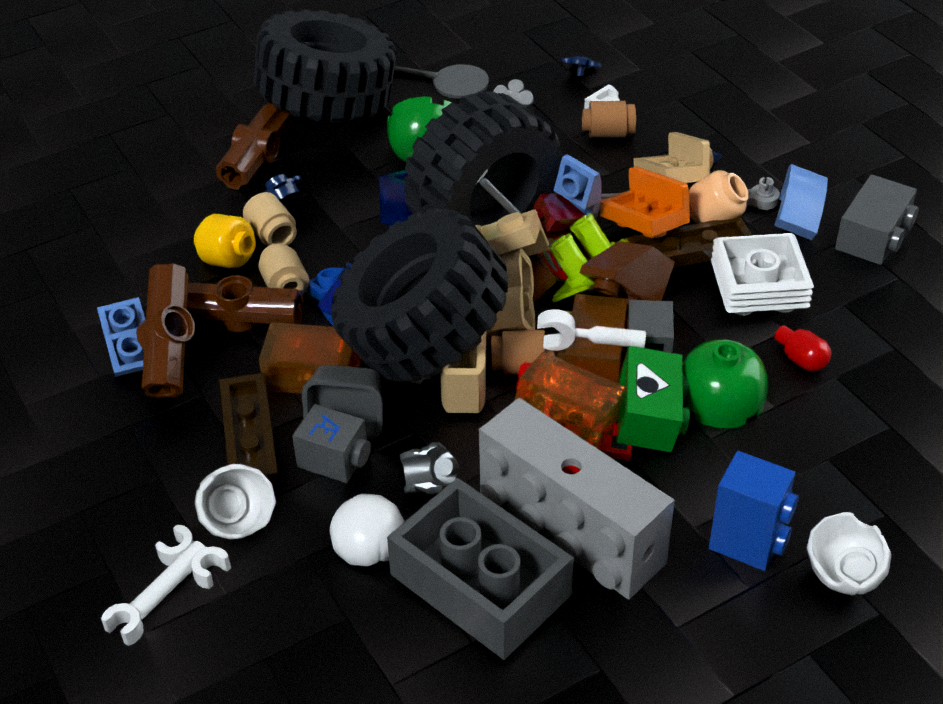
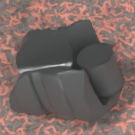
(428, 469)

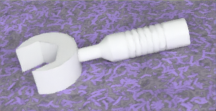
(598, 334)

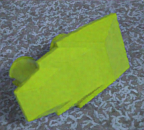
(572, 259)

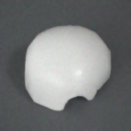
(235, 501)
(362, 529)
(848, 554)

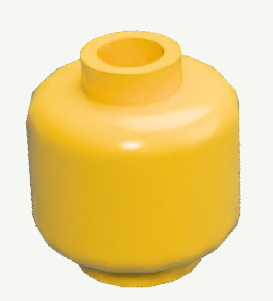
(224, 241)

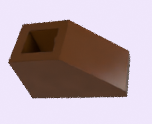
(630, 272)

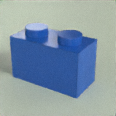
(752, 511)

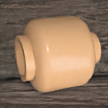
(717, 197)

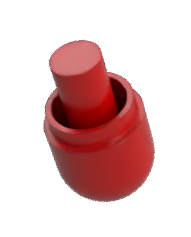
(804, 348)

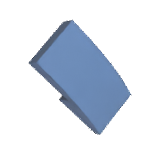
(579, 185)
(801, 202)
(119, 329)

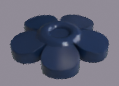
(581, 62)

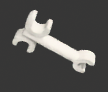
(181, 560)

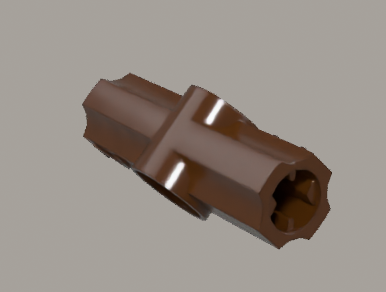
(253, 146)
(242, 305)
(165, 331)

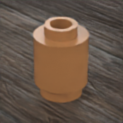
(609, 119)
(516, 348)

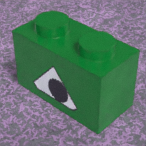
(653, 399)

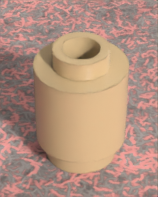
(270, 219)
(282, 268)

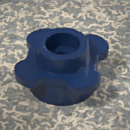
(284, 188)

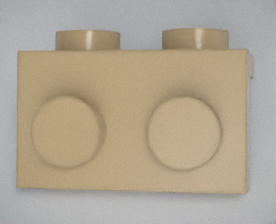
(687, 160)
(516, 232)

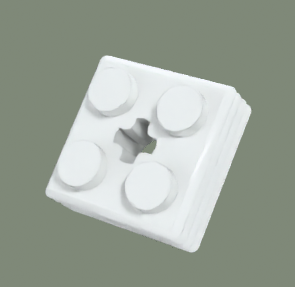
(761, 273)

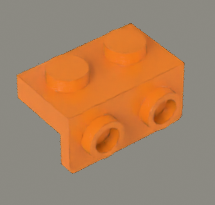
(650, 205)

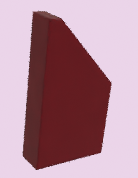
(557, 212)

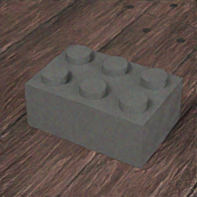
(481, 567)

